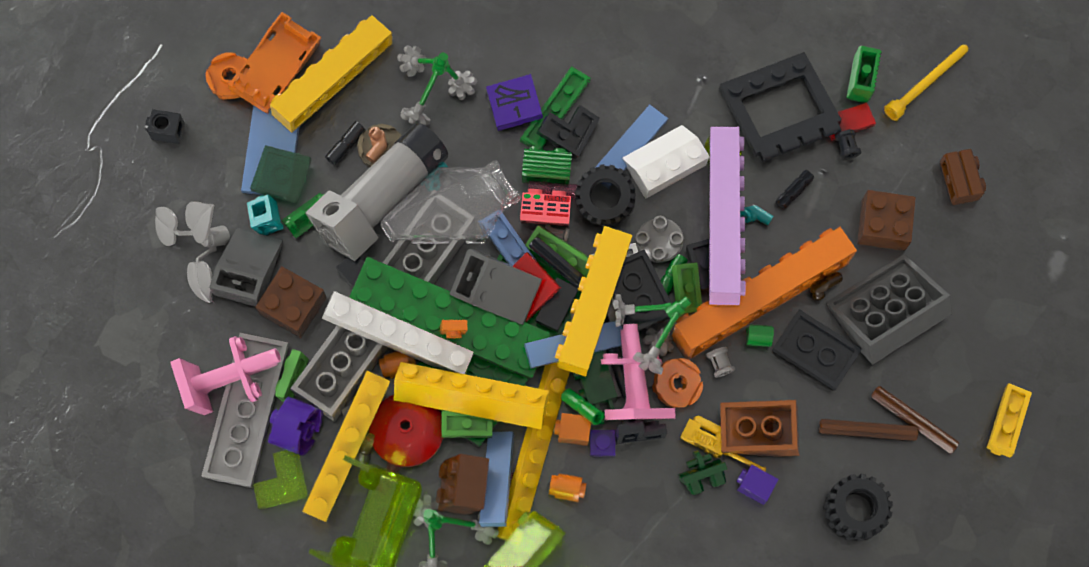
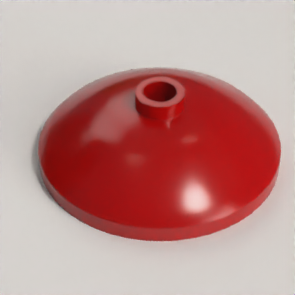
(407, 446)

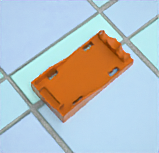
(274, 62)

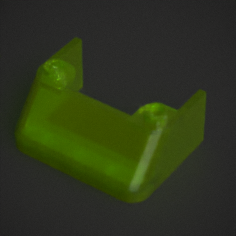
(381, 522)
(529, 542)

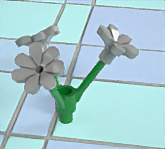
(414, 62)
(660, 339)
(433, 520)

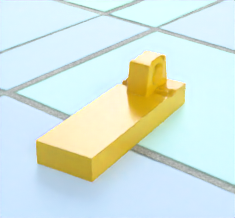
(1009, 420)

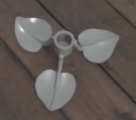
(199, 220)

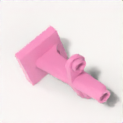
(196, 386)
(637, 398)

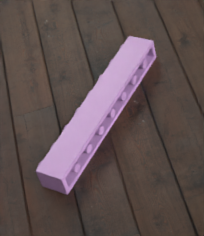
(725, 218)

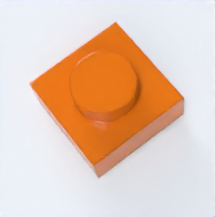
(453, 328)

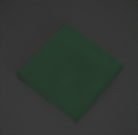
(280, 174)

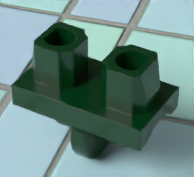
(693, 477)

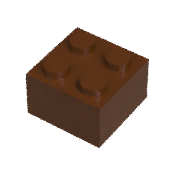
(886, 220)
(291, 302)
(462, 484)

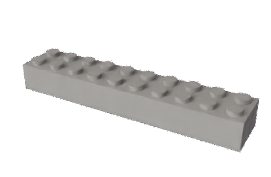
(346, 356)

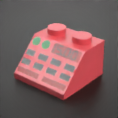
(545, 208)

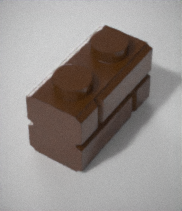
(962, 176)

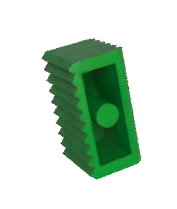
(864, 74)
(546, 165)

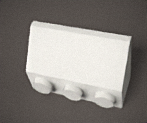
(666, 160)

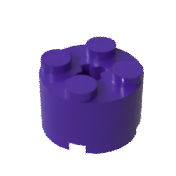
(295, 426)

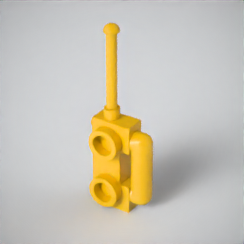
(708, 442)

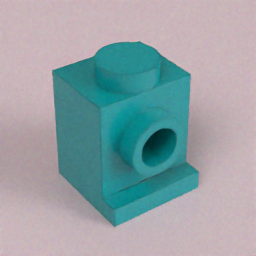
(264, 215)

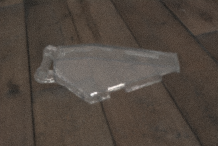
(452, 206)

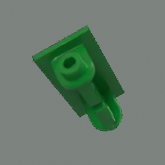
(298, 221)

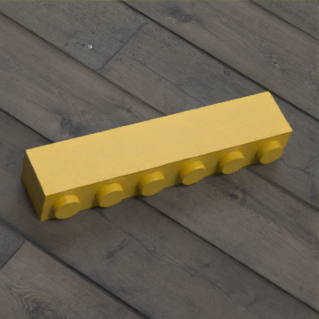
(331, 73)
(594, 301)
(470, 395)
(346, 443)

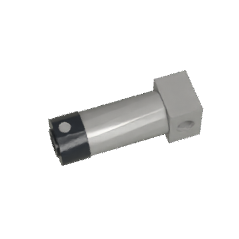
(349, 218)

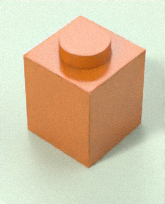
(573, 429)

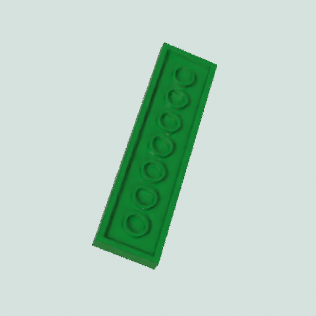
(426, 305)

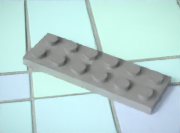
(243, 423)

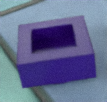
(602, 442)

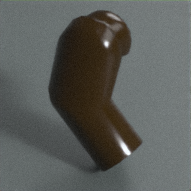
(824, 284)

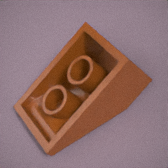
(760, 428)

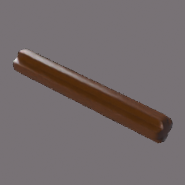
(915, 419)
(868, 429)

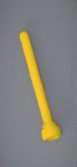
(896, 108)

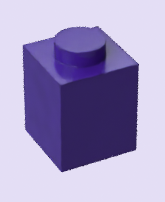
(756, 484)

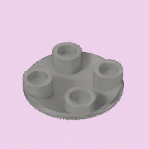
(660, 239)

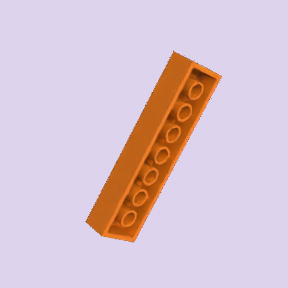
(764, 292)

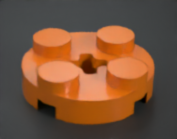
(218, 71)
(691, 381)

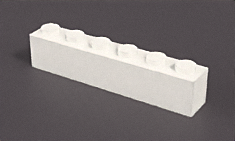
(396, 334)

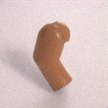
(378, 142)

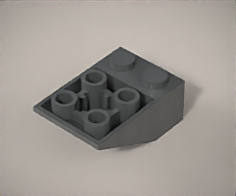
(245, 267)
(495, 286)

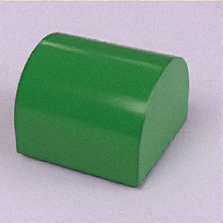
(759, 335)

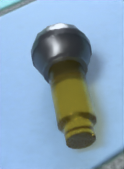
(364, 451)

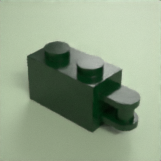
(598, 384)

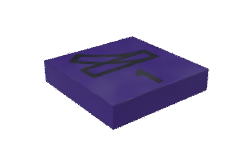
(514, 102)

